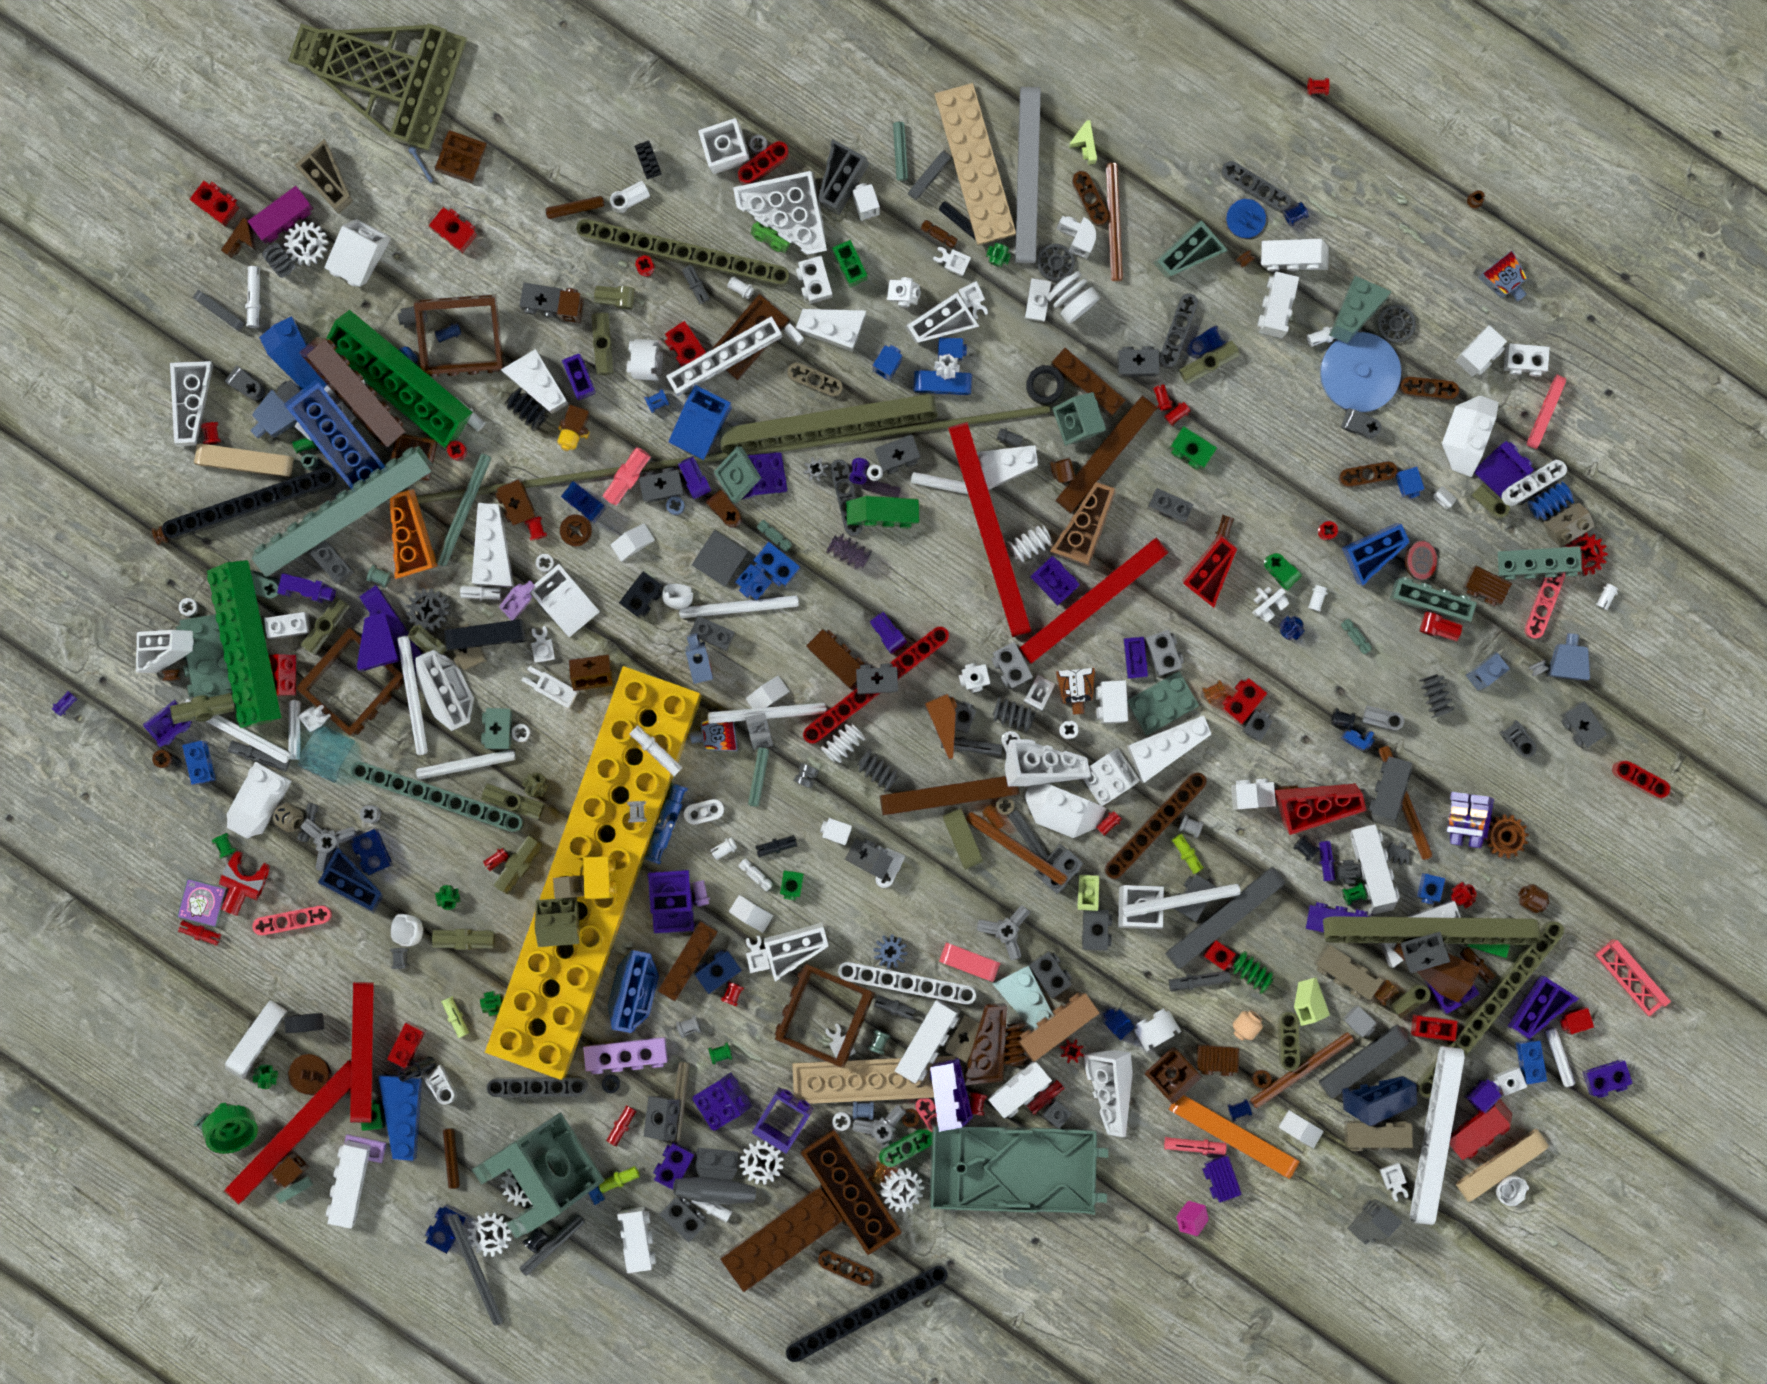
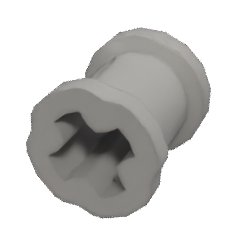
(637, 811)
(377, 814)
(1190, 826)
(688, 1027)

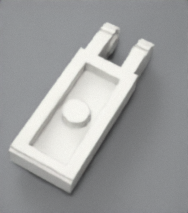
(552, 688)

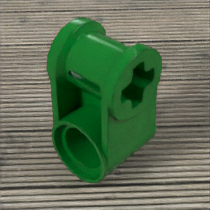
(1284, 572)

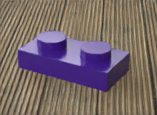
(1135, 657)

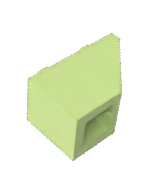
(1310, 1002)

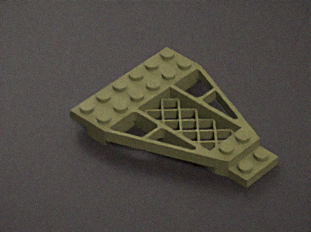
(427, 82)

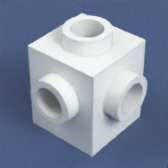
(904, 292)
(980, 672)

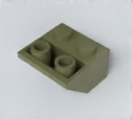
(557, 922)

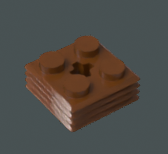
(407, 441)
(1161, 1073)

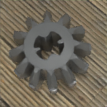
(278, 260)

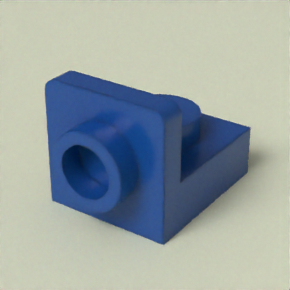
(1354, 739)

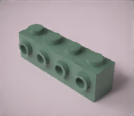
(1540, 562)
(1432, 600)

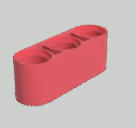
(969, 962)

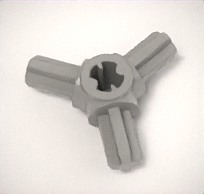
(336, 838)
(1009, 940)
(873, 1127)

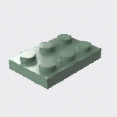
(1162, 703)

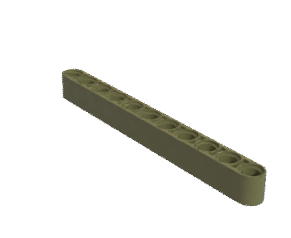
(675, 246)
(828, 423)
(1453, 930)
(1493, 998)

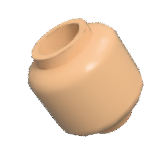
(1247, 1025)

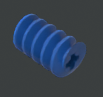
(1550, 500)

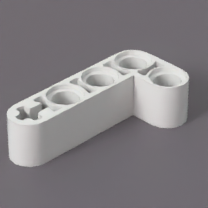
(255, 1039)

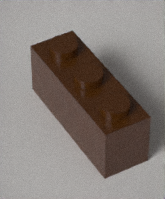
(835, 657)

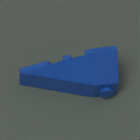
(283, 346)

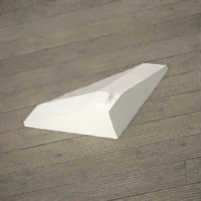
(788, 207)

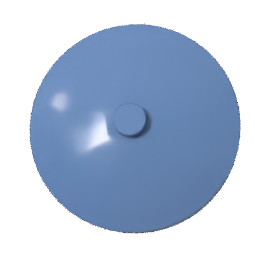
(1360, 372)

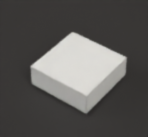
(794, 334)

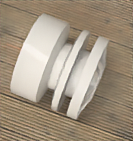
(1073, 297)

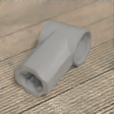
(1380, 718)

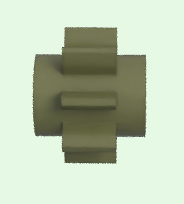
(535, 784)

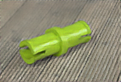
(1187, 853)
(619, 1179)

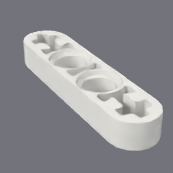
(1534, 483)

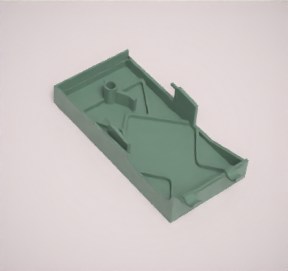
(1015, 1169)

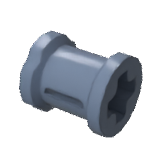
(863, 1110)

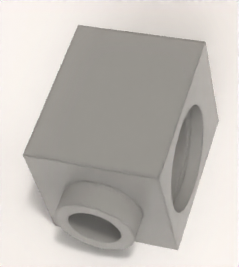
(1359, 1021)

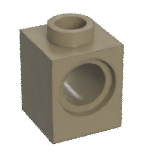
(568, 886)

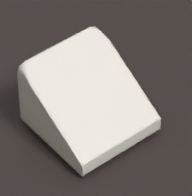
(1444, 498)

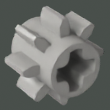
(813, 464)

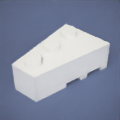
(1295, 255)
(161, 648)
(794, 947)

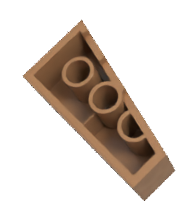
(1083, 532)
(1058, 1026)

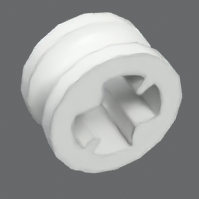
(546, 557)
(190, 613)
(521, 739)
(838, 1115)

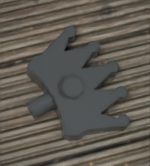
(1398, 853)

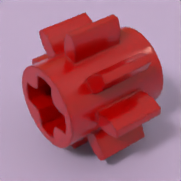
(1464, 895)
(1077, 1052)

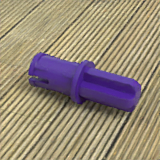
(1327, 861)

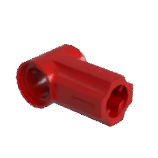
(1437, 626)

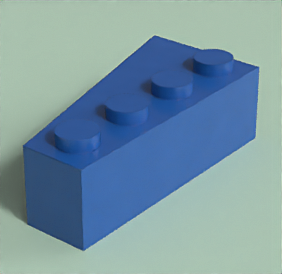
(402, 1114)

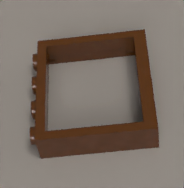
(453, 369)
(323, 665)
(790, 1010)

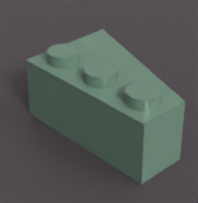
(1357, 308)

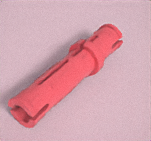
(1195, 1146)

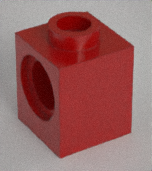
(1210, 954)
(1576, 1020)

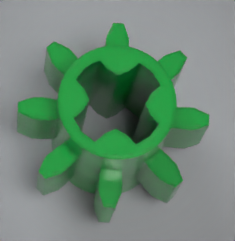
(998, 255)
(447, 897)
(491, 1003)
(265, 1076)

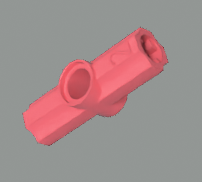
(626, 476)

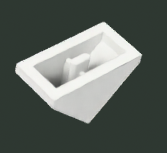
(632, 542)
(768, 693)
(1039, 693)
(751, 913)
(1301, 1129)

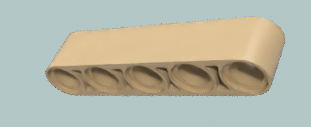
(243, 460)
(1502, 1165)

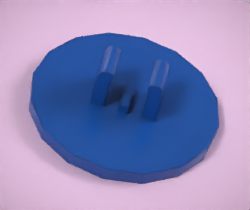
(1246, 218)

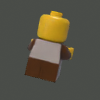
(573, 427)

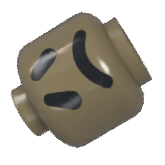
(288, 817)

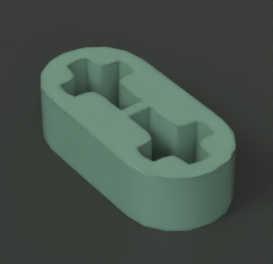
(294, 1189)

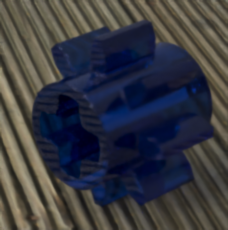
(1291, 627)

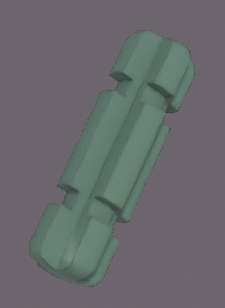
(774, 535)
(1356, 636)

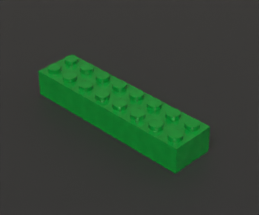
(399, 379)
(243, 644)

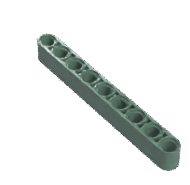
(427, 796)

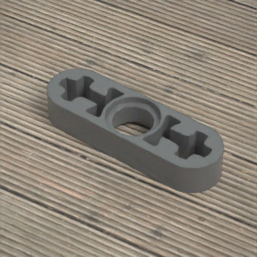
(929, 175)
(218, 310)

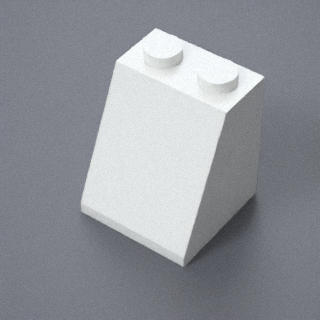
(356, 252)

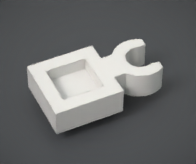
(955, 262)
(972, 297)
(543, 648)
(313, 718)
(757, 958)
(838, 1040)
(1393, 1178)

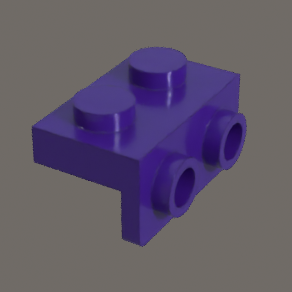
(1055, 580)
(162, 726)

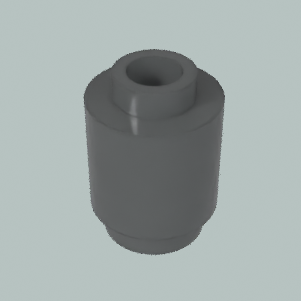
(407, 317)

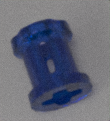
(1295, 214)
(1239, 1110)

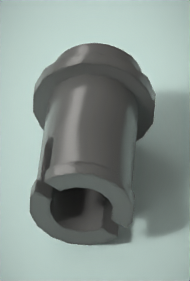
(1009, 437)

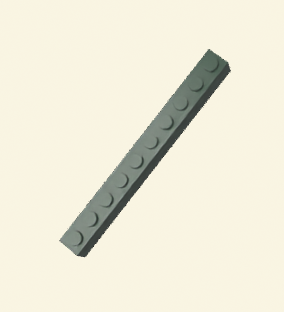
(342, 511)

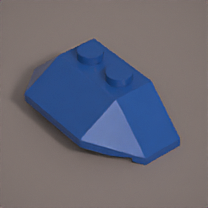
(632, 991)

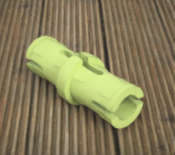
(455, 1017)

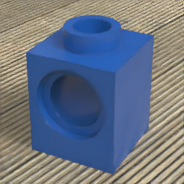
(952, 346)
(1410, 482)
(1438, 883)

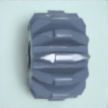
(894, 956)

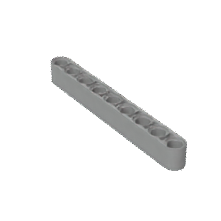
(1027, 175)

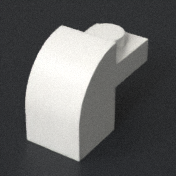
(1083, 234)

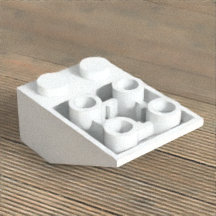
(564, 600)

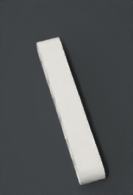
(914, 989)

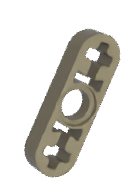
(831, 380)

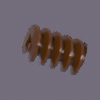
(1015, 1050)

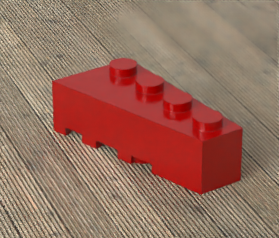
(1318, 805)

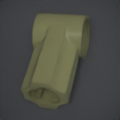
(620, 297)
(1488, 500)
(425, 640)
(1408, 1001)

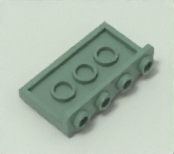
(206, 662)

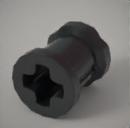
(1342, 718)
(1305, 848)
(535, 1239)

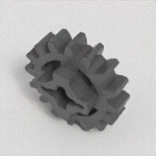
(429, 600)

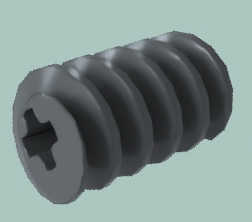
(1437, 695)
(1013, 714)
(877, 770)

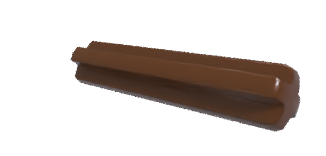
(574, 207)
(451, 1158)

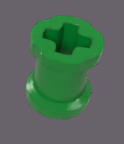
(223, 845)
(1359, 889)
(720, 1053)

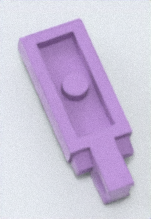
(517, 600)

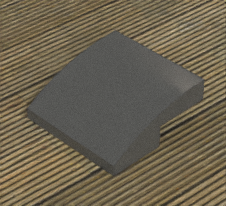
(720, 558)

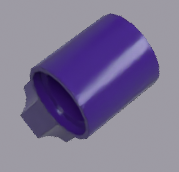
(695, 480)
(889, 634)

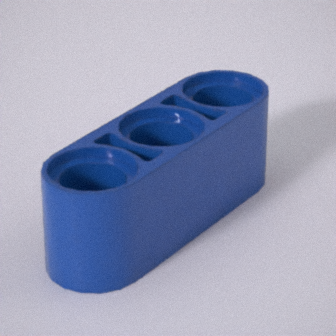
(931, 383)

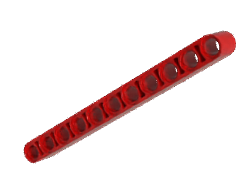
(989, 529)

